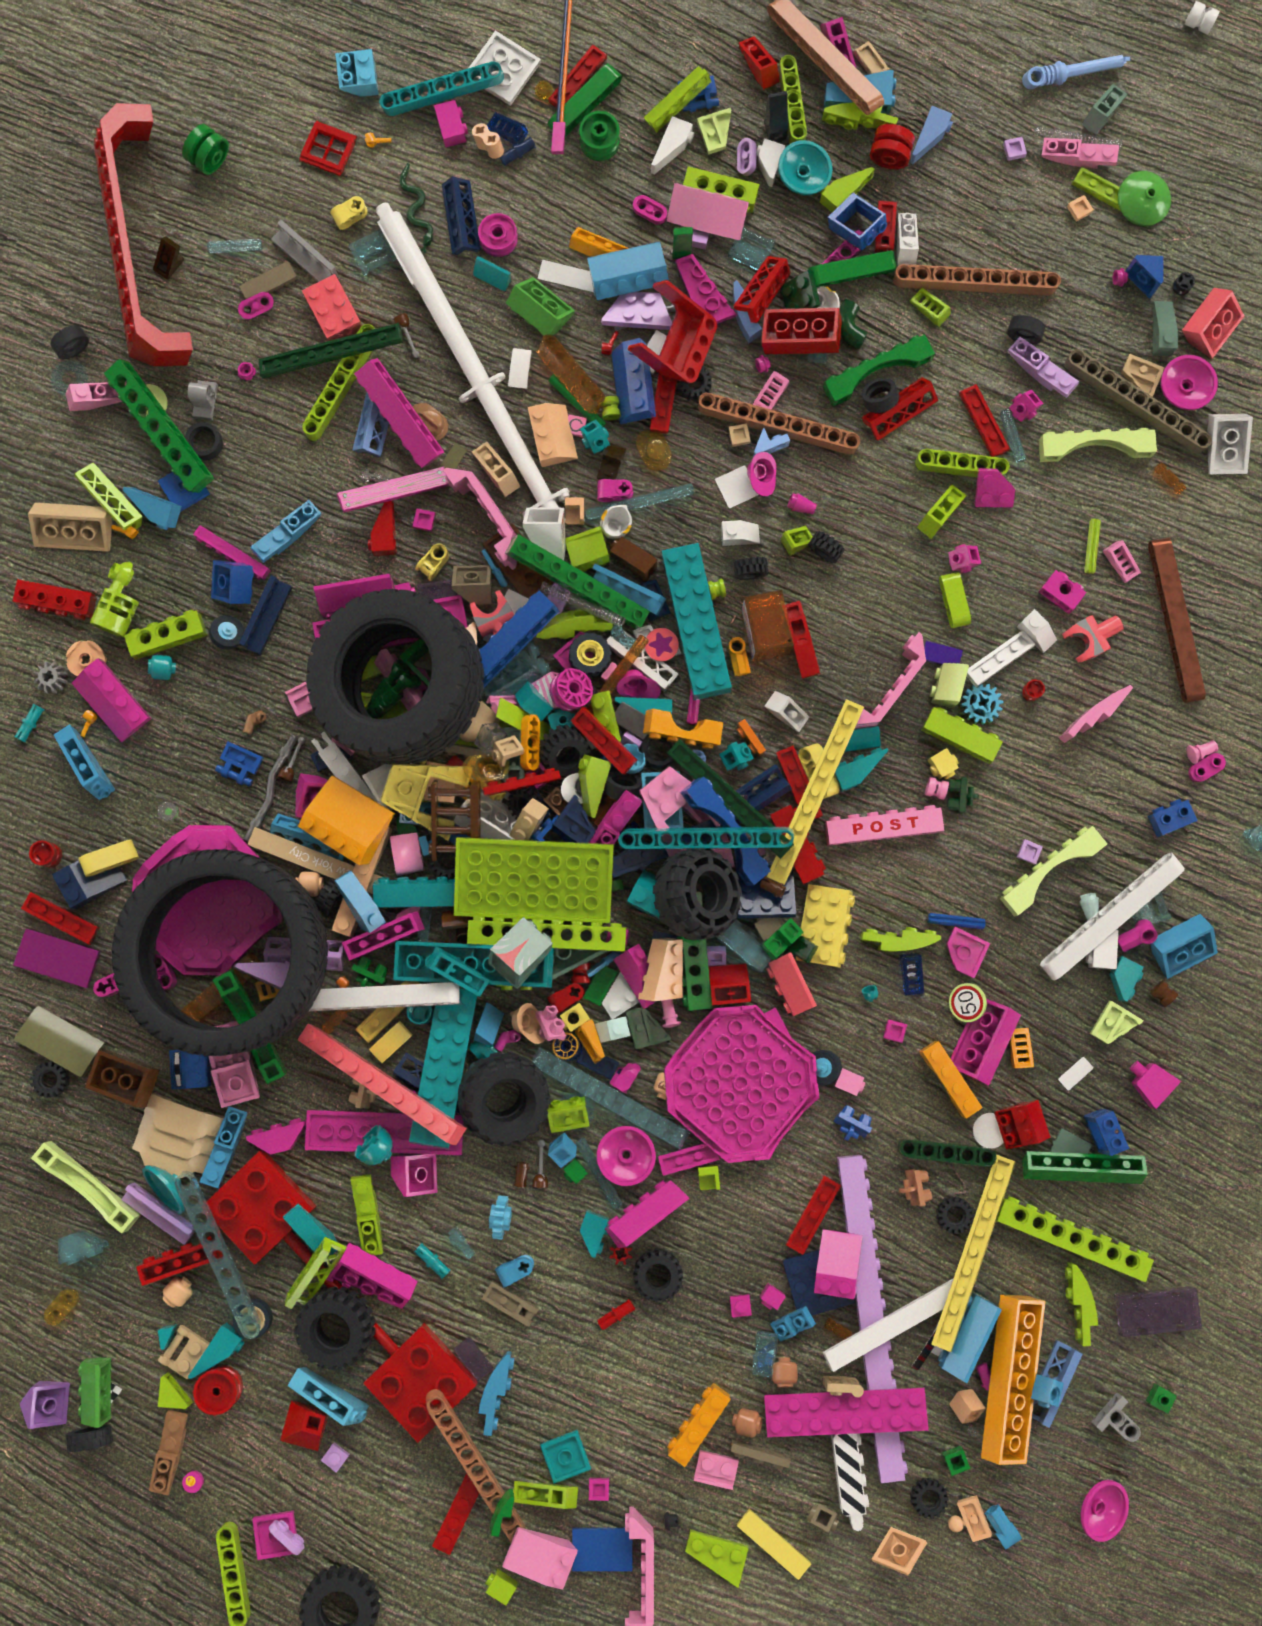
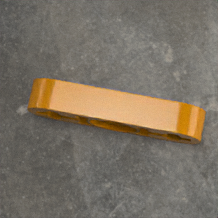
(534, 728)

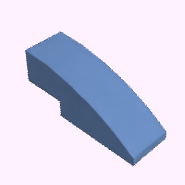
(749, 330)

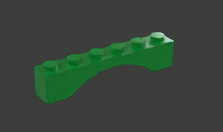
(911, 354)
(243, 1010)

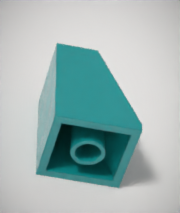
(642, 895)

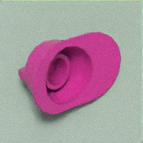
(762, 473)
(636, 685)

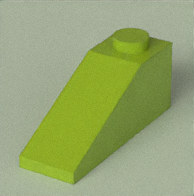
(840, 189)
(941, 511)
(592, 777)
(545, 1494)

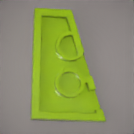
(718, 1554)

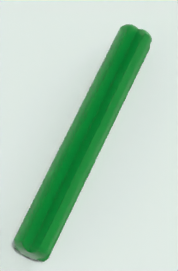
(562, 389)

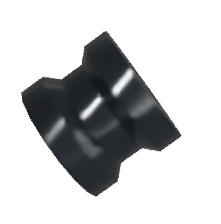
(1183, 279)

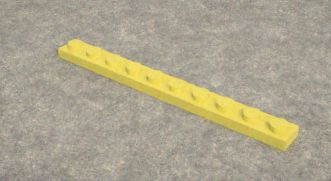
(817, 788)
(973, 1253)

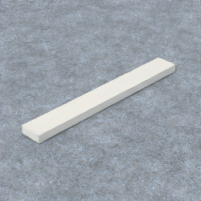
(887, 1327)

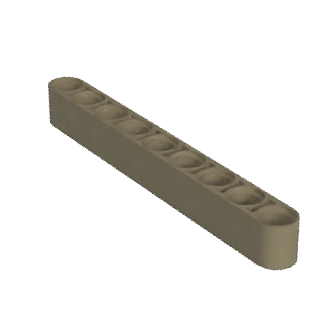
(1141, 410)

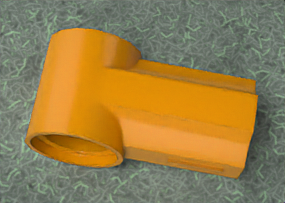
(739, 658)

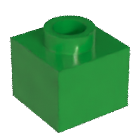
(574, 1171)
(1155, 1396)
(960, 1465)

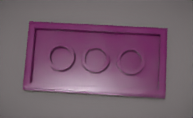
(56, 958)

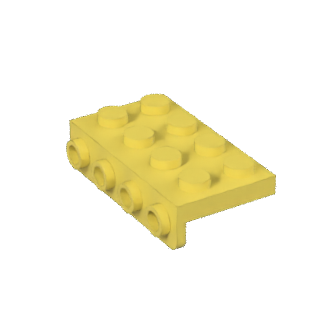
(826, 923)

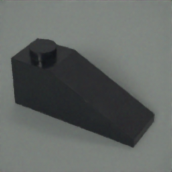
(777, 116)

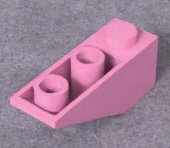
(90, 396)

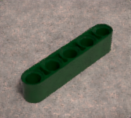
(956, 1152)

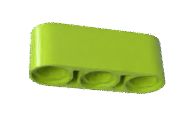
(955, 600)

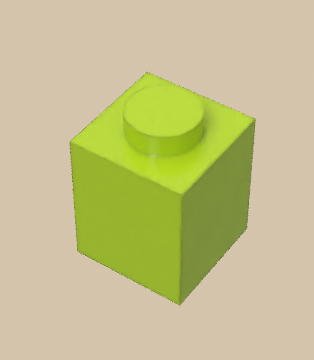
(501, 1586)

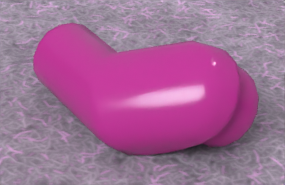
(507, 1037)

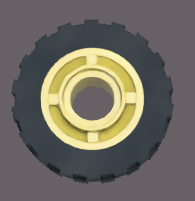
(590, 643)

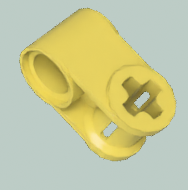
(347, 213)
(433, 562)

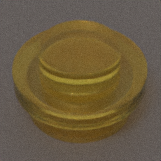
(543, 90)

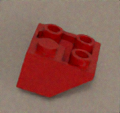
(304, 1426)

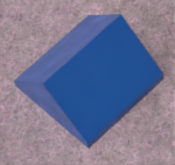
(1146, 273)

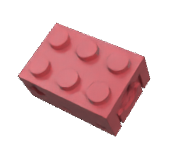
(332, 308)

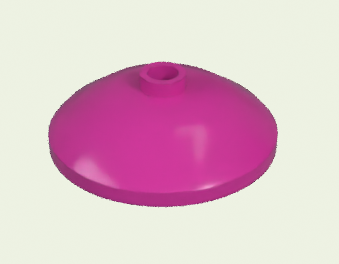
(1196, 375)
(626, 1170)
(1104, 1510)

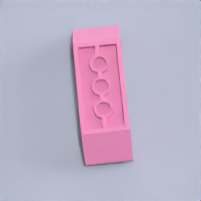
(464, 482)
(913, 652)
(641, 1529)

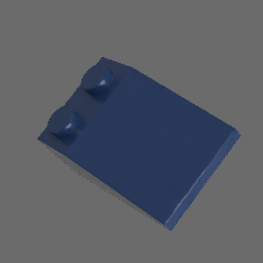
(82, 890)

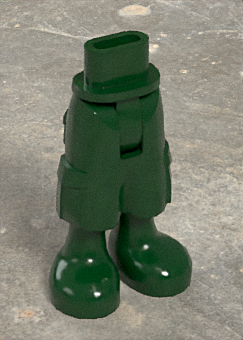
(390, 692)

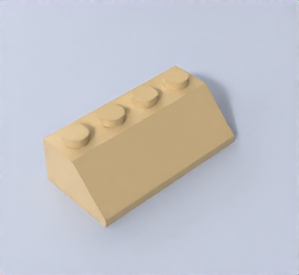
(70, 526)

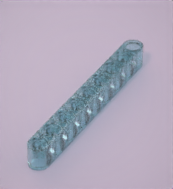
(610, 1098)
(218, 1264)

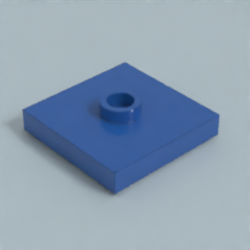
(178, 494)

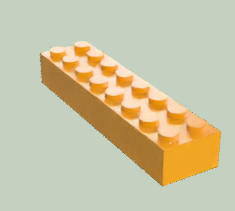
(1013, 1380)

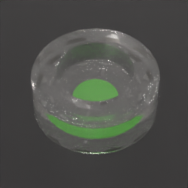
(167, 811)

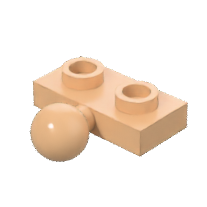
(972, 1518)

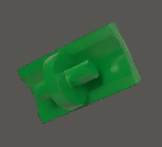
(362, 968)

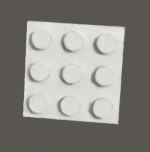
(515, 62)

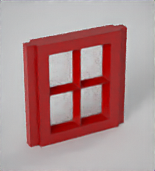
(328, 148)

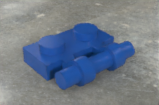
(708, 92)
(241, 758)

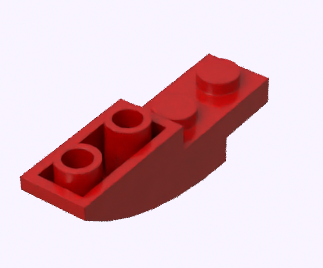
(802, 641)

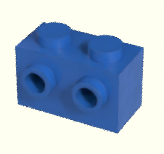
(1172, 818)

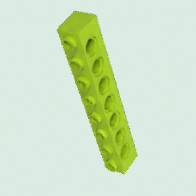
(617, 942)
(1138, 1269)

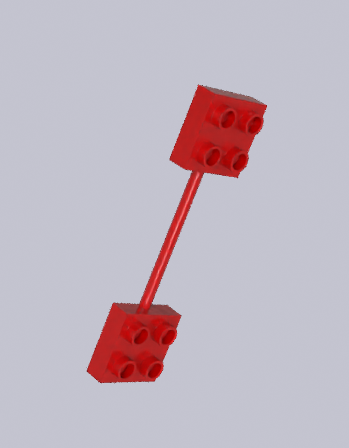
(251, 1215)

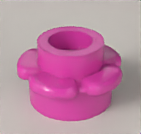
(1120, 277)
(762, 364)
(246, 366)

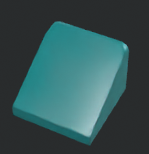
(165, 1335)

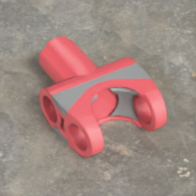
(492, 622)
(1094, 635)

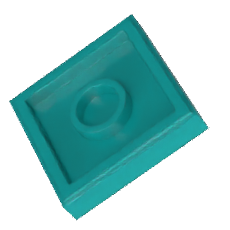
(565, 1456)

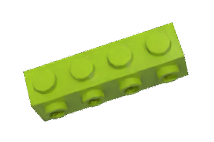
(962, 735)

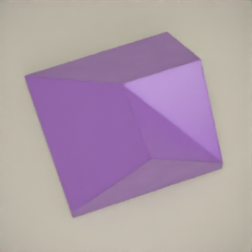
(46, 1404)

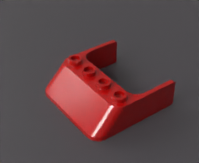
(686, 340)

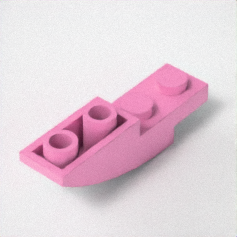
(1079, 154)

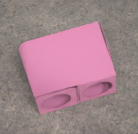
(407, 853)

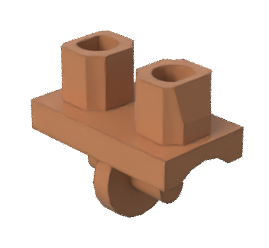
(913, 1187)

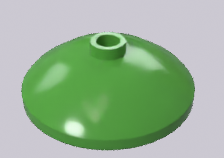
(1138, 204)

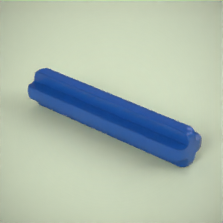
(958, 921)

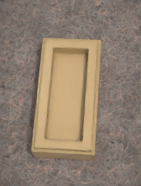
(870, 59)

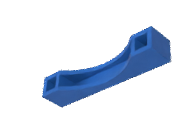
(701, 796)

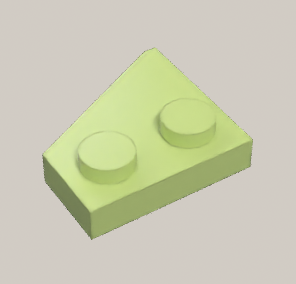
(715, 130)
(1114, 1022)

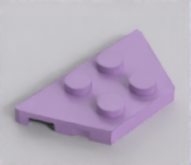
(638, 311)

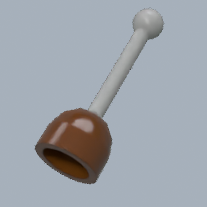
(403, 320)
(287, 773)
(540, 1179)

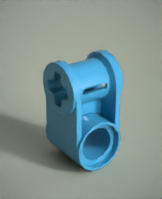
(512, 1272)

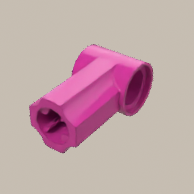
(1138, 935)

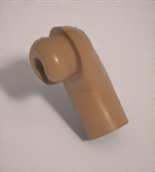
(252, 720)

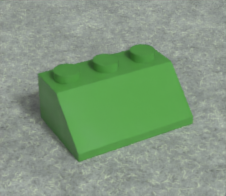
(539, 306)
(95, 1391)

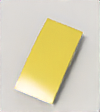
(390, 1042)

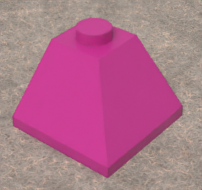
(306, 791)
(415, 1173)

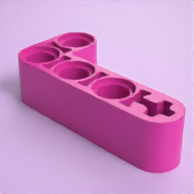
(165, 970)

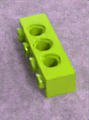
(731, 186)
(195, 630)

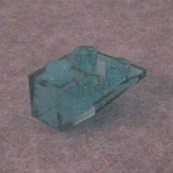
(76, 1245)

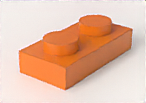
(755, 745)

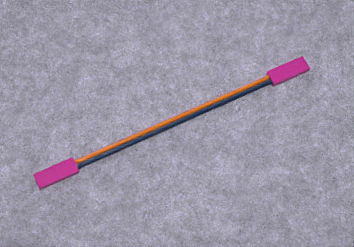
(559, 126)

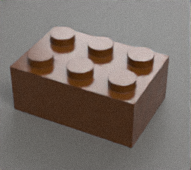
(122, 1078)

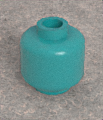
(161, 667)

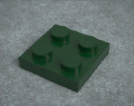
(801, 292)

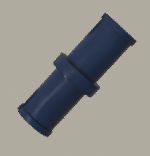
(517, 151)

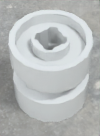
(1202, 17)

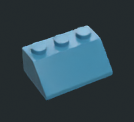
(1184, 945)

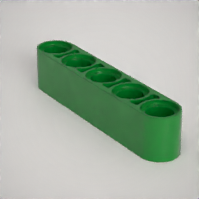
(588, 97)
(854, 268)

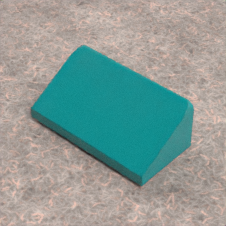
(491, 274)
(864, 739)

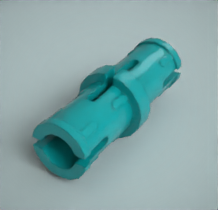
(29, 723)
(432, 1260)

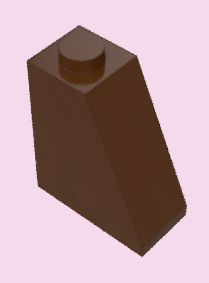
(634, 558)

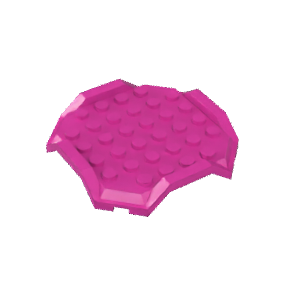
(217, 920)
(740, 1083)

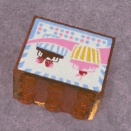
(767, 625)

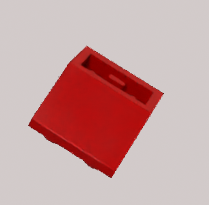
(729, 984)
(1022, 1124)

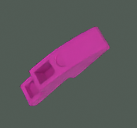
(616, 819)

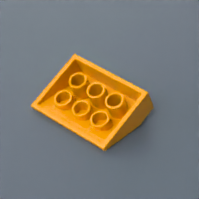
(346, 821)

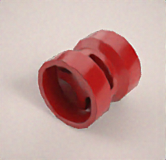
(1034, 686)
(581, 978)

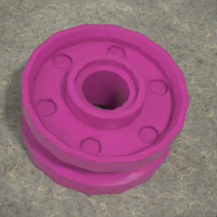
(498, 224)
(561, 692)

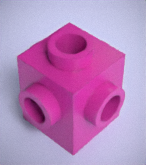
(1025, 406)
(964, 558)

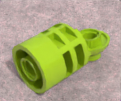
(114, 600)

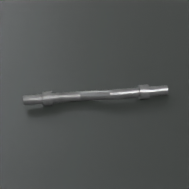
(284, 752)

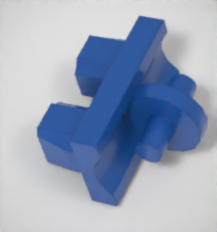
(851, 1126)

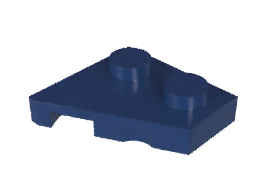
(574, 822)

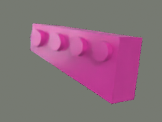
(373, 1276)

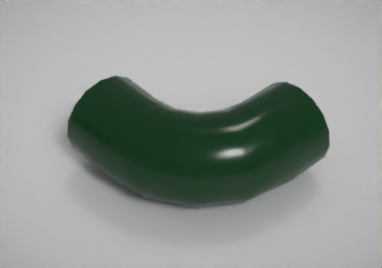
(849, 331)

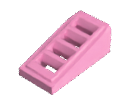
(784, 382)
(1112, 558)

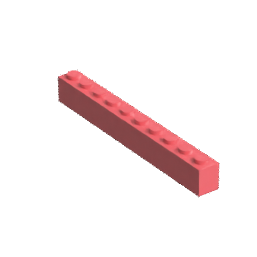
(382, 1084)

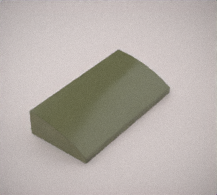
(59, 1041)

